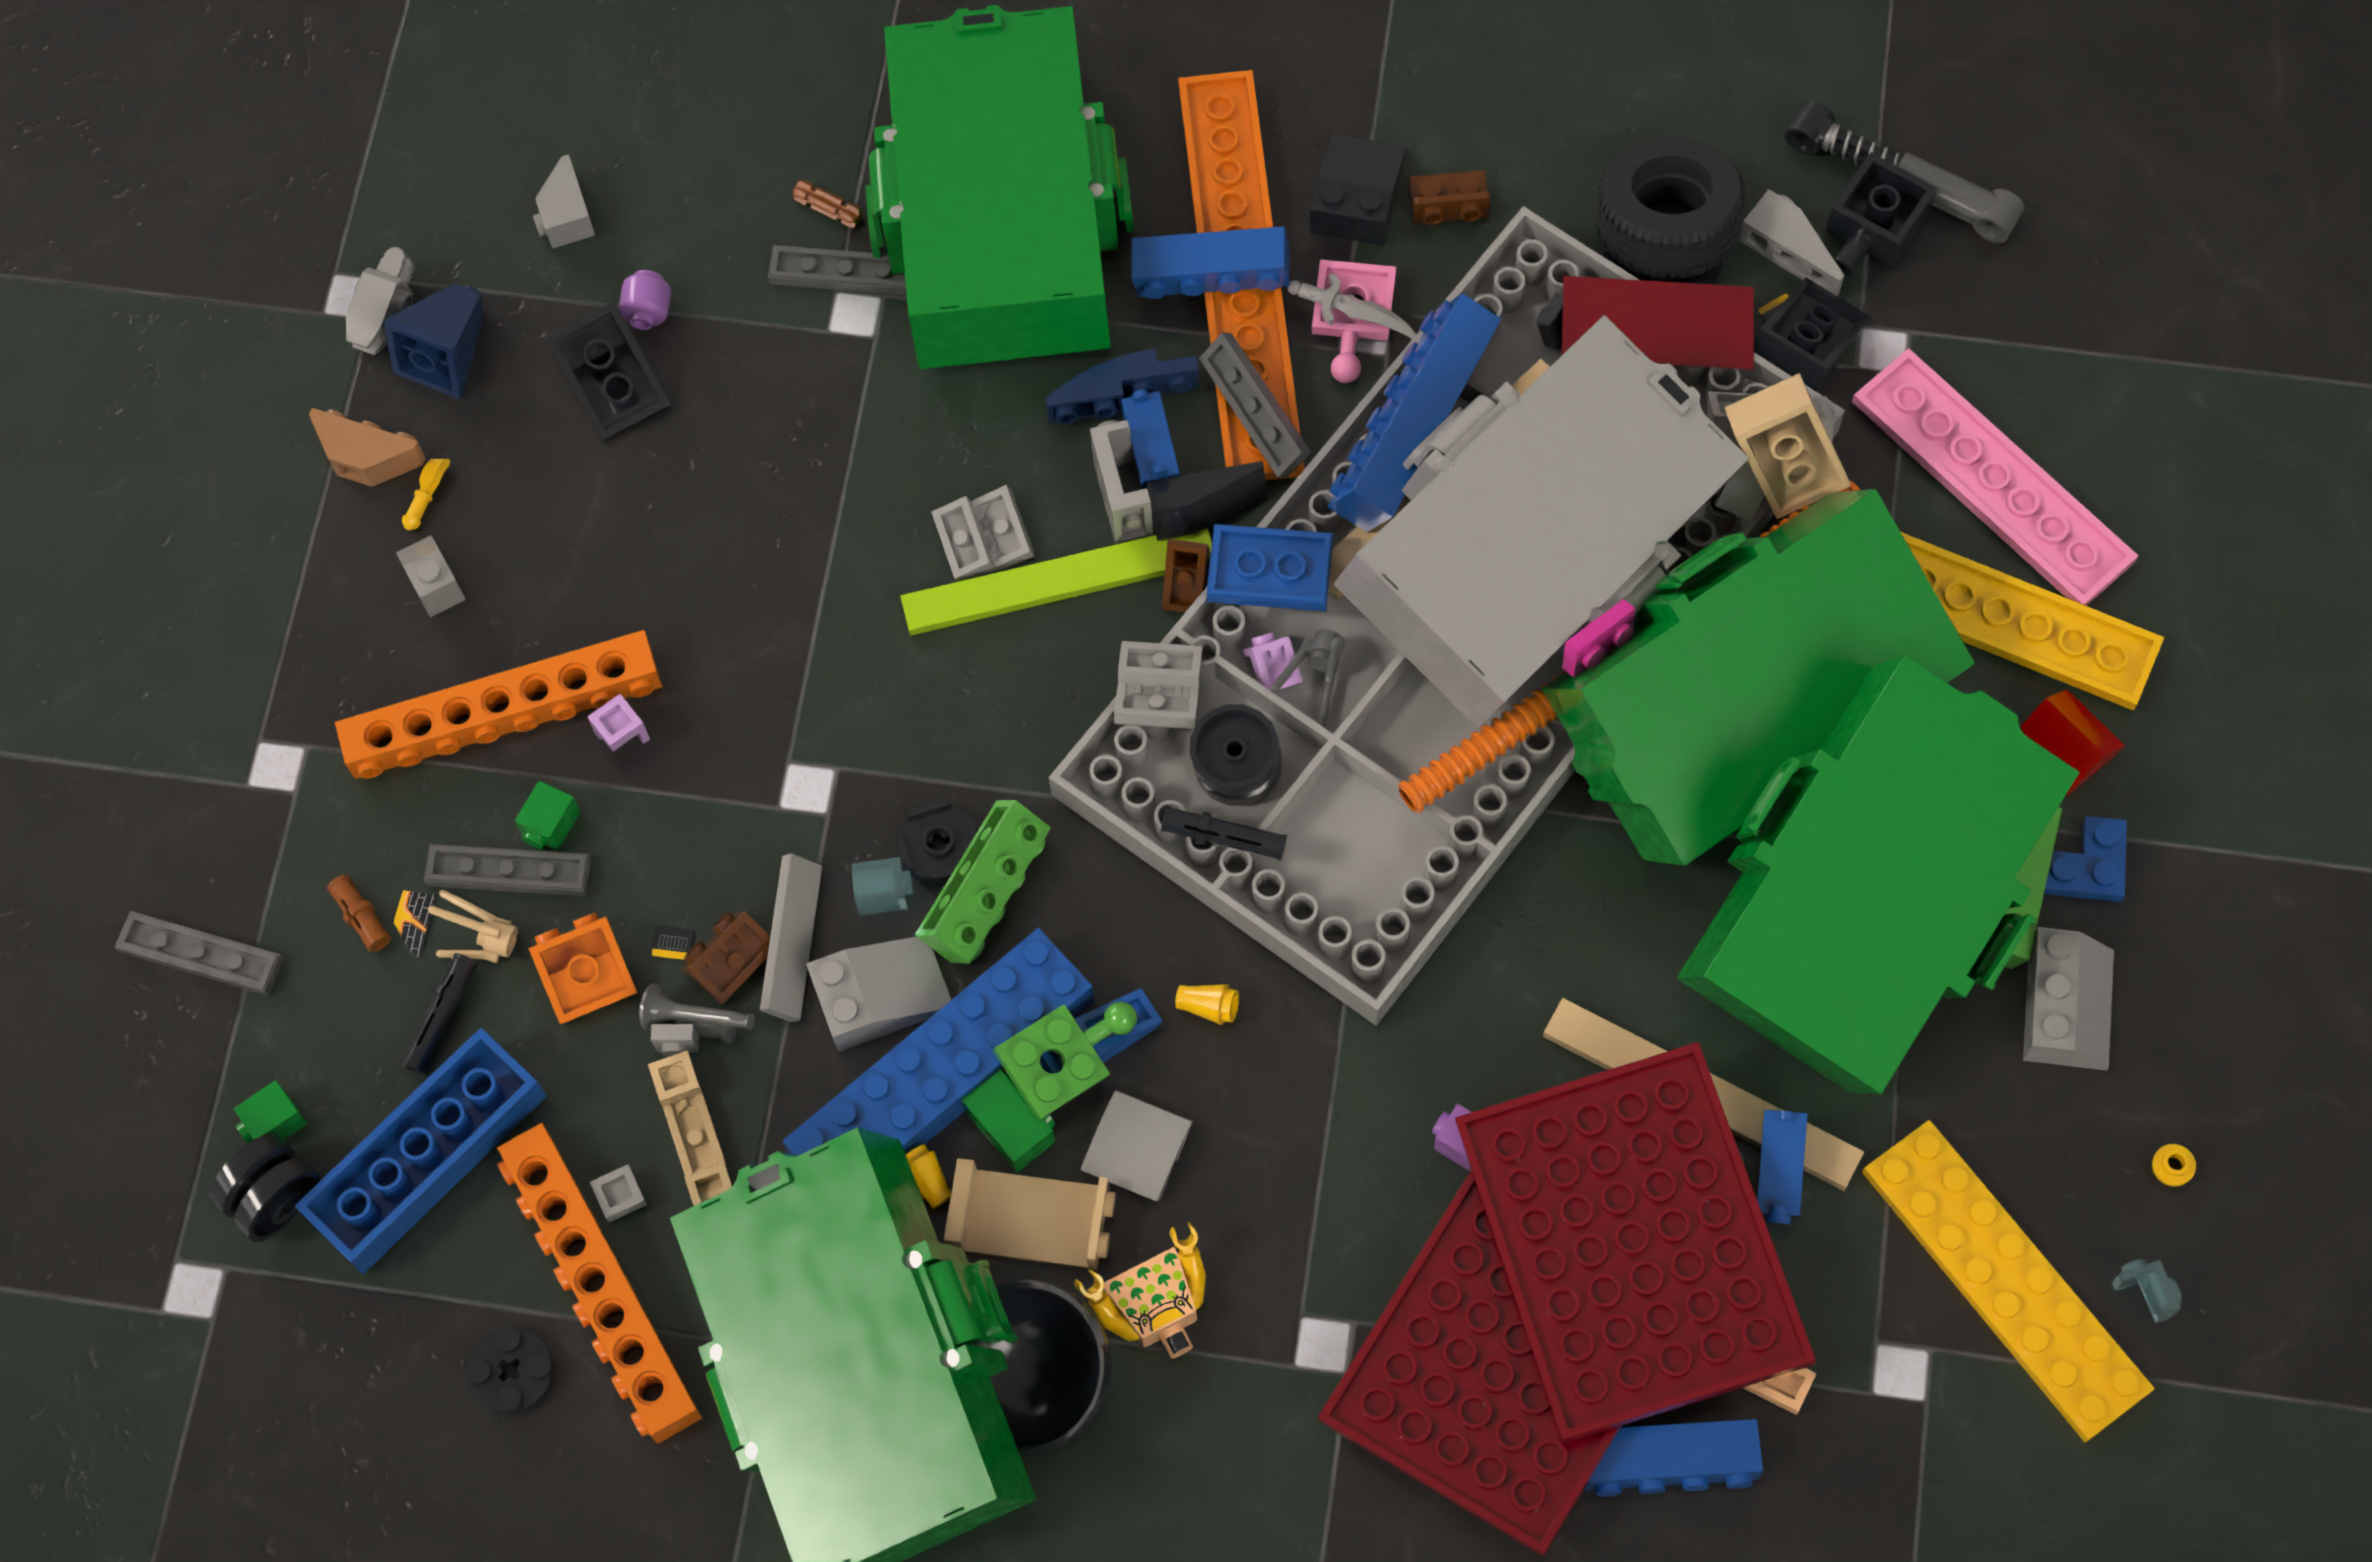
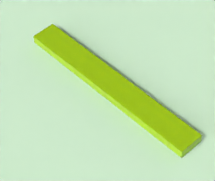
(1039, 583)

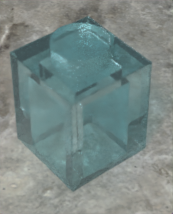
(881, 886)

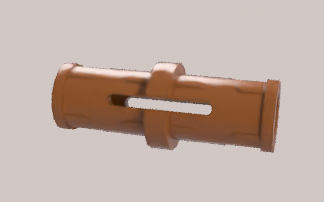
(359, 913)

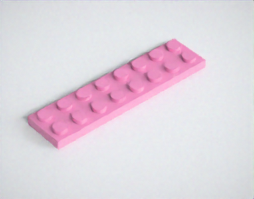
(1994, 479)

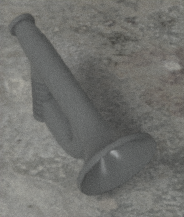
(708, 1022)

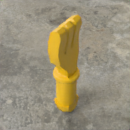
(429, 481)

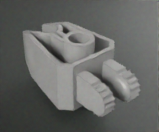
(376, 298)

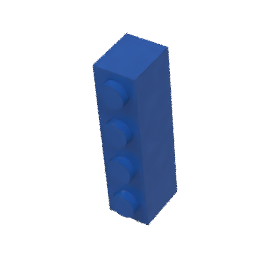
(1210, 262)
(1680, 1456)

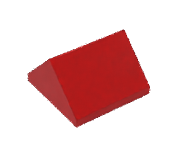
(2072, 734)

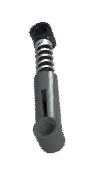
(1990, 212)

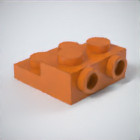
(582, 968)

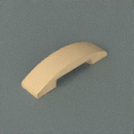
(691, 1126)

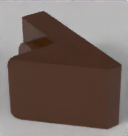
(1184, 574)

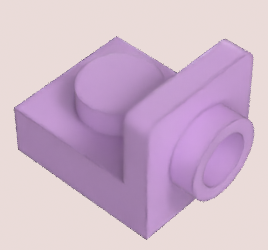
(1270, 658)

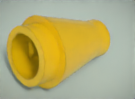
(1210, 1002)
(929, 1176)

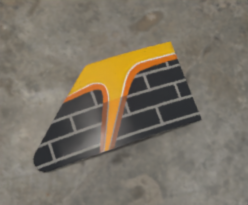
(413, 919)

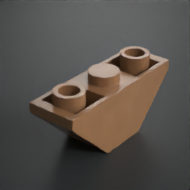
(364, 449)

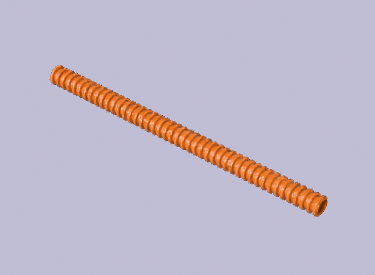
(1493, 739)

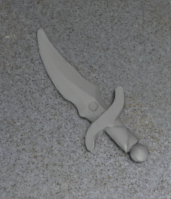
(1349, 304)

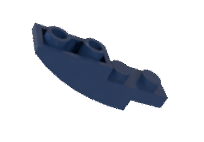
(1102, 387)

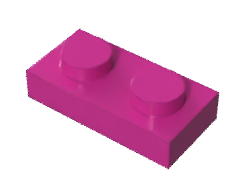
(1598, 638)

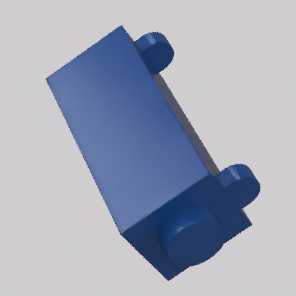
(1150, 437)
(1782, 1165)

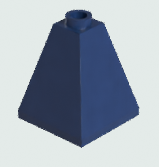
(437, 339)

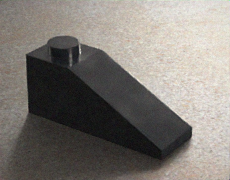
(1201, 499)

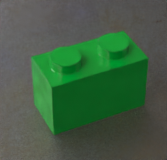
(1008, 1121)

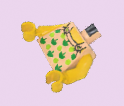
(1153, 1297)

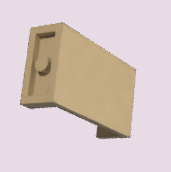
(1029, 1217)

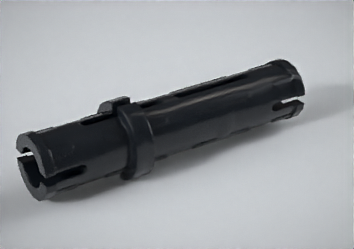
(1224, 833)
(435, 1021)

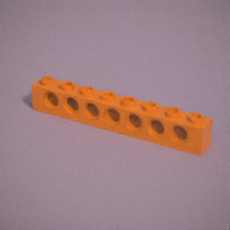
(478, 698)
(675, 1407)

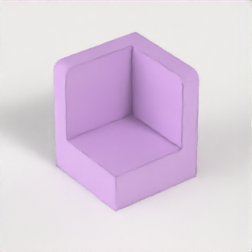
(617, 723)

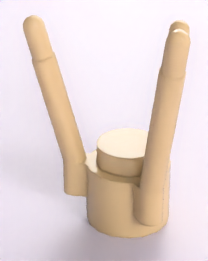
(494, 934)

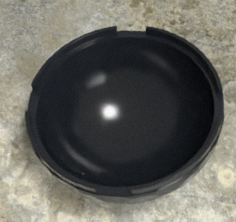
(1055, 1367)

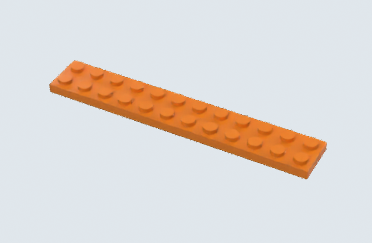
(1233, 195)

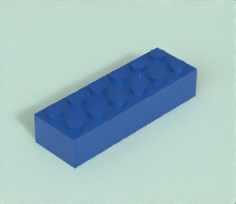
(1414, 409)
(421, 1151)

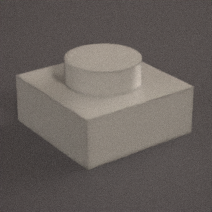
(674, 1038)
(618, 1193)

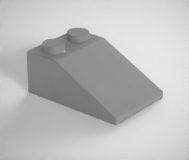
(878, 989)

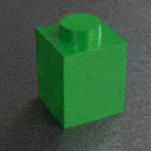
(547, 817)
(269, 1113)

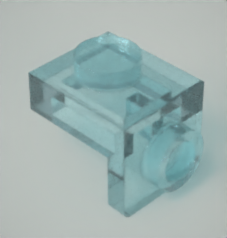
(2159, 1291)

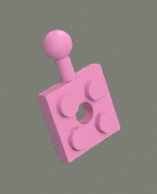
(1372, 283)

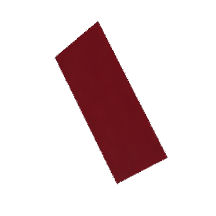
(1666, 319)

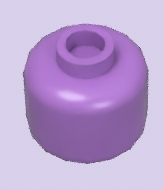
(645, 299)

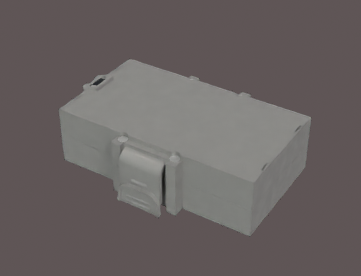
(1538, 517)

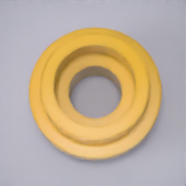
(2166, 1173)

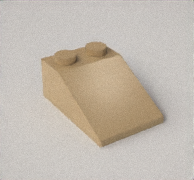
(1787, 446)

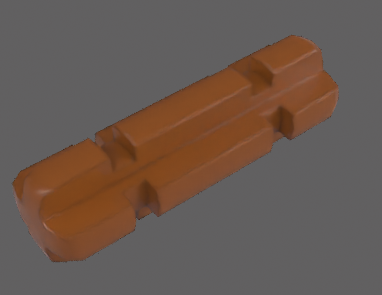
(827, 203)

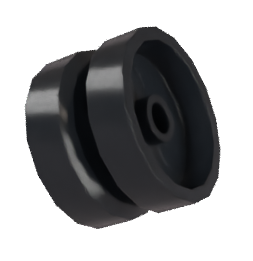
(1241, 732)
(262, 1187)

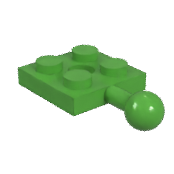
(1061, 1035)

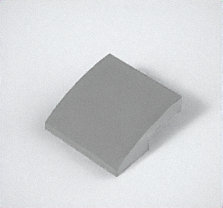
(983, 534)
(1158, 684)
(1136, 1145)

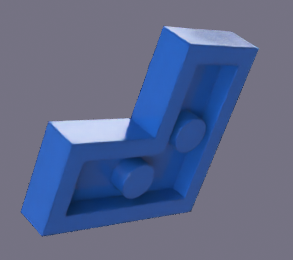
(2098, 869)

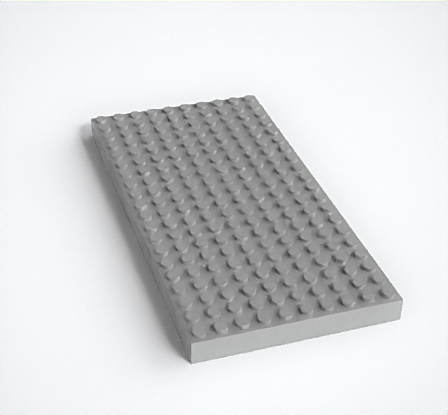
(1361, 874)

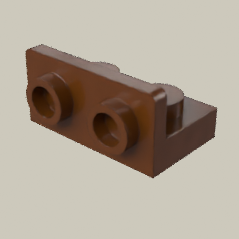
(1449, 197)
(728, 956)

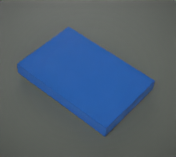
(1270, 567)

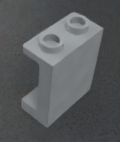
(1129, 512)

